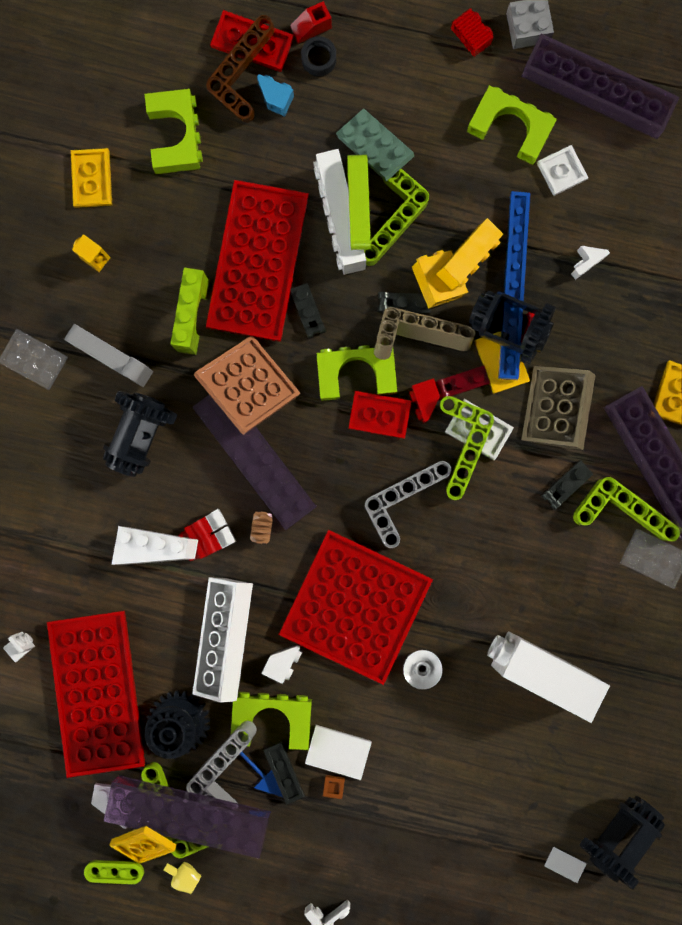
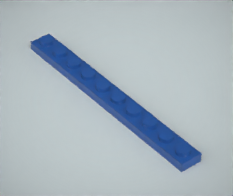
(514, 282)

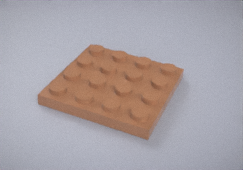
(247, 384)

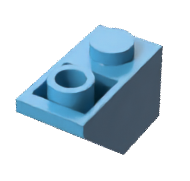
(276, 95)

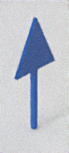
(268, 783)

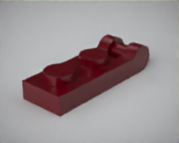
(463, 382)

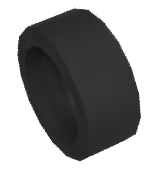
(318, 41)

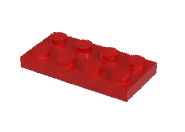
(233, 27)

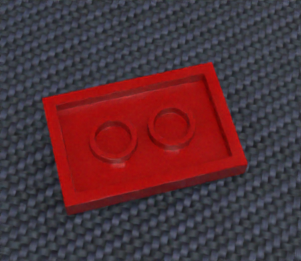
(379, 414)

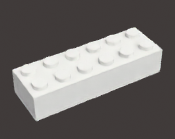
(335, 191)
(222, 639)

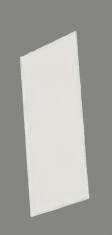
(565, 864)

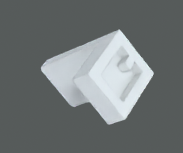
(19, 646)
(316, 916)

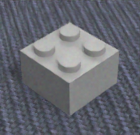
(527, 21)

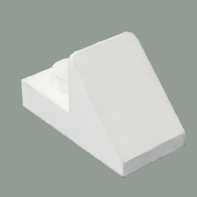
(591, 257)

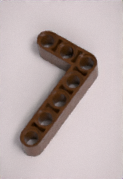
(239, 66)

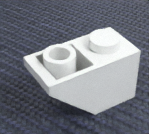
(280, 662)

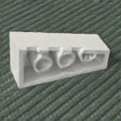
(145, 546)

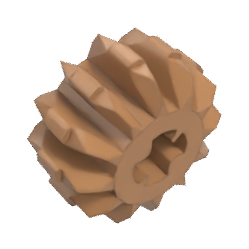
(261, 527)

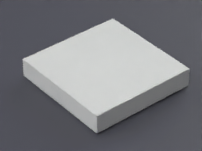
(562, 170)

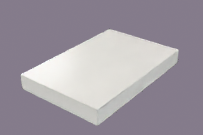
(496, 438)
(338, 752)

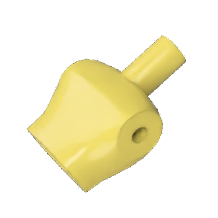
(184, 878)

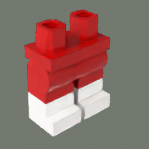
(202, 532)

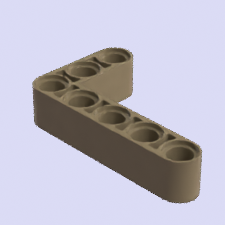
(421, 328)

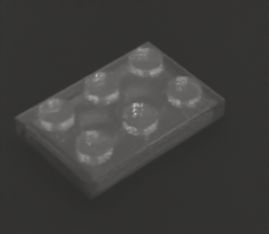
(32, 359)
(653, 558)

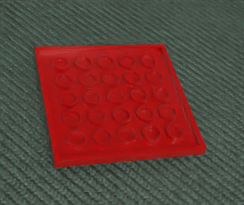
(355, 607)

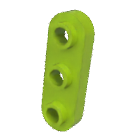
(106, 875)

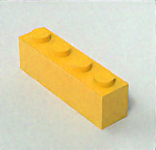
(469, 254)

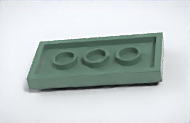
(370, 138)

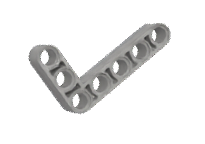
(108, 355)
(401, 495)
(216, 766)

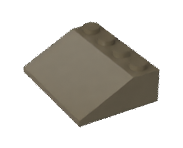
(558, 407)

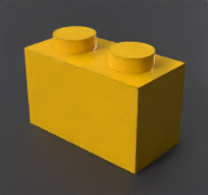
(90, 252)

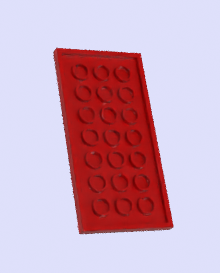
(257, 260)
(96, 694)

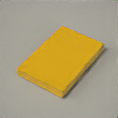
(91, 178)
(490, 356)
(669, 395)
(142, 844)

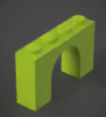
(498, 103)
(178, 105)
(192, 289)
(331, 363)
(296, 709)

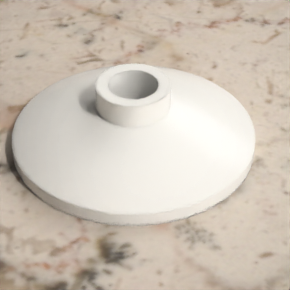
(425, 679)

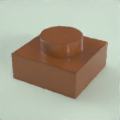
(333, 787)

